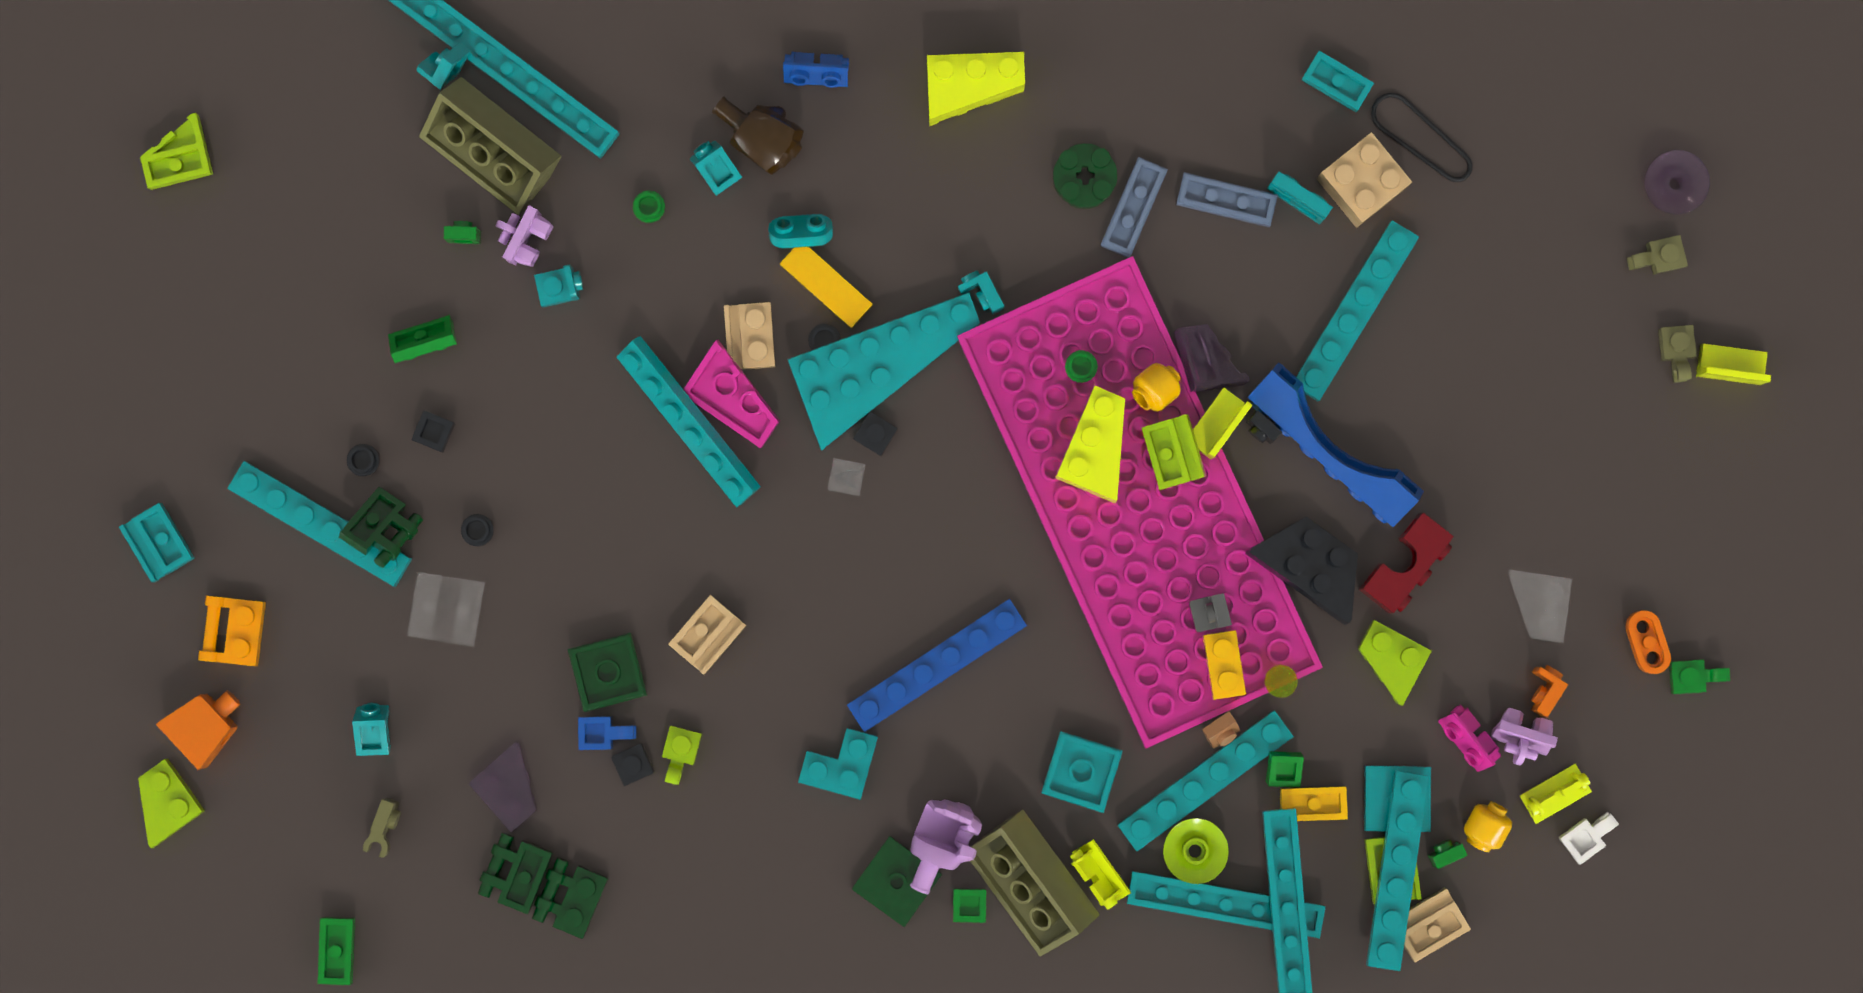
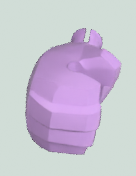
(942, 840)

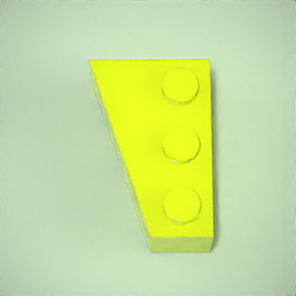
(970, 81)
(1095, 448)

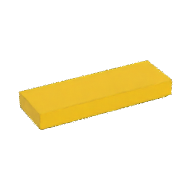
(826, 285)

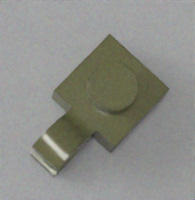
(1662, 256)
(1678, 346)
(385, 819)

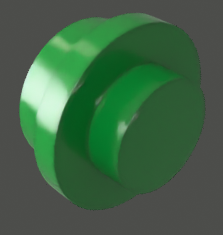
(648, 206)
(1081, 366)

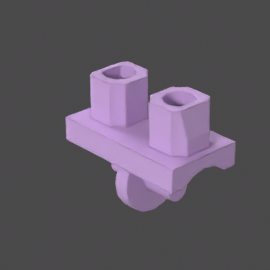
(531, 223)
(1522, 740)

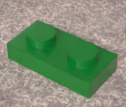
(422, 339)
(336, 951)

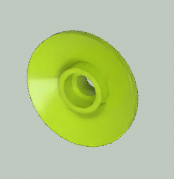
(1212, 846)

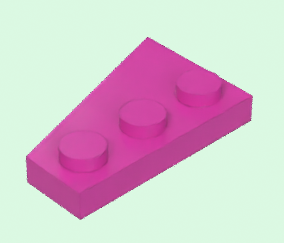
(730, 396)

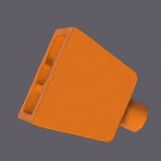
(201, 727)

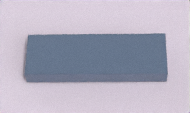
(1226, 199)
(1133, 207)

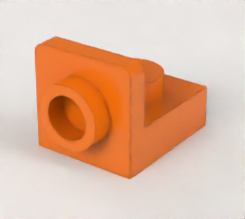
(1547, 697)

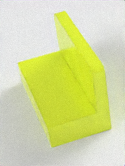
(1732, 364)
(1219, 422)

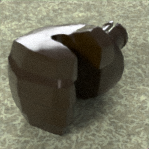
(762, 134)

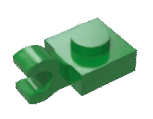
(1692, 676)

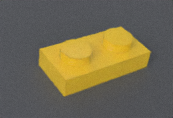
(1224, 665)
(1316, 802)

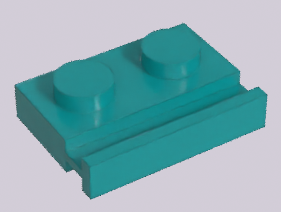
(1300, 198)
(156, 542)

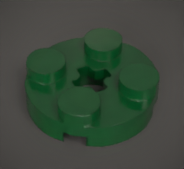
(1098, 162)

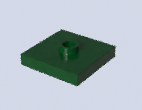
(607, 672)
(888, 882)

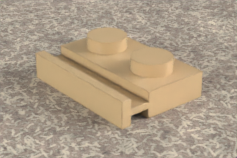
(750, 335)
(707, 634)
(1433, 925)

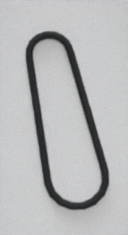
(1413, 151)

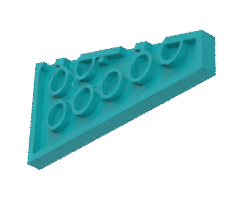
(862, 370)

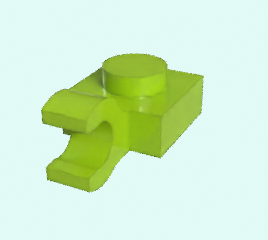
(681, 748)

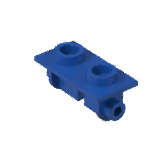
(801, 70)

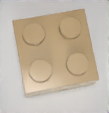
(1364, 180)

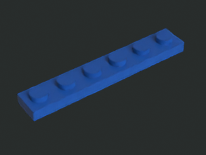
(936, 665)

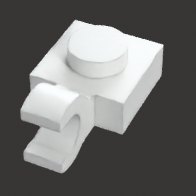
(1585, 839)

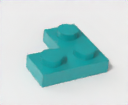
(845, 774)

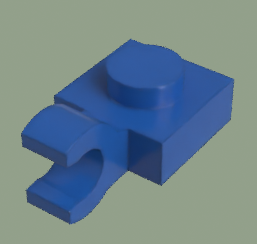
(599, 733)

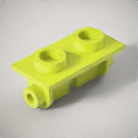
(1556, 793)
(1094, 865)

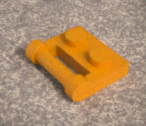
(242, 635)

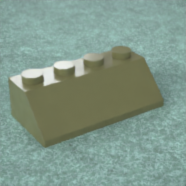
(489, 145)
(1032, 883)

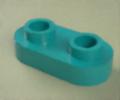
(800, 231)

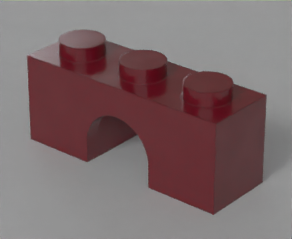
(1426, 543)

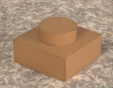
(1221, 731)

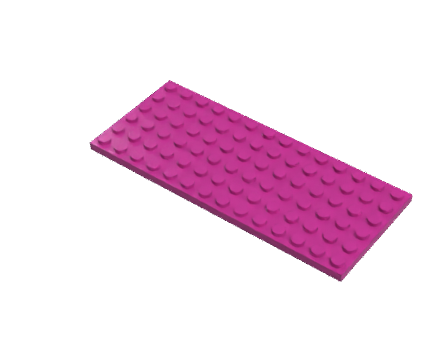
(1153, 548)

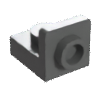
(1210, 612)

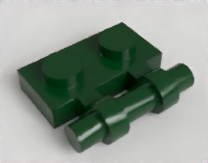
(373, 520)
(524, 876)
(579, 902)

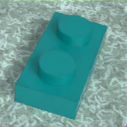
(1337, 81)

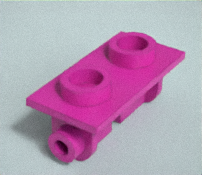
(1478, 750)

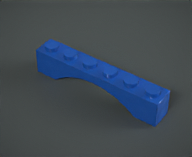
(1383, 489)

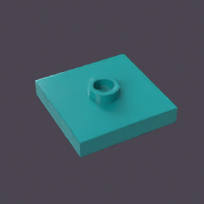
(1081, 772)
(1377, 795)

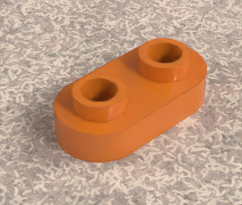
(1649, 641)

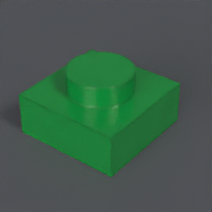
(462, 233)
(1284, 769)
(1446, 853)
(969, 905)

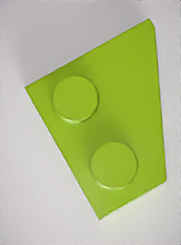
(178, 157)
(1394, 659)
(166, 802)

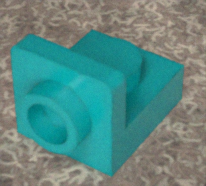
(445, 66)
(715, 166)
(558, 286)
(987, 295)
(371, 730)

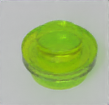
(1281, 681)

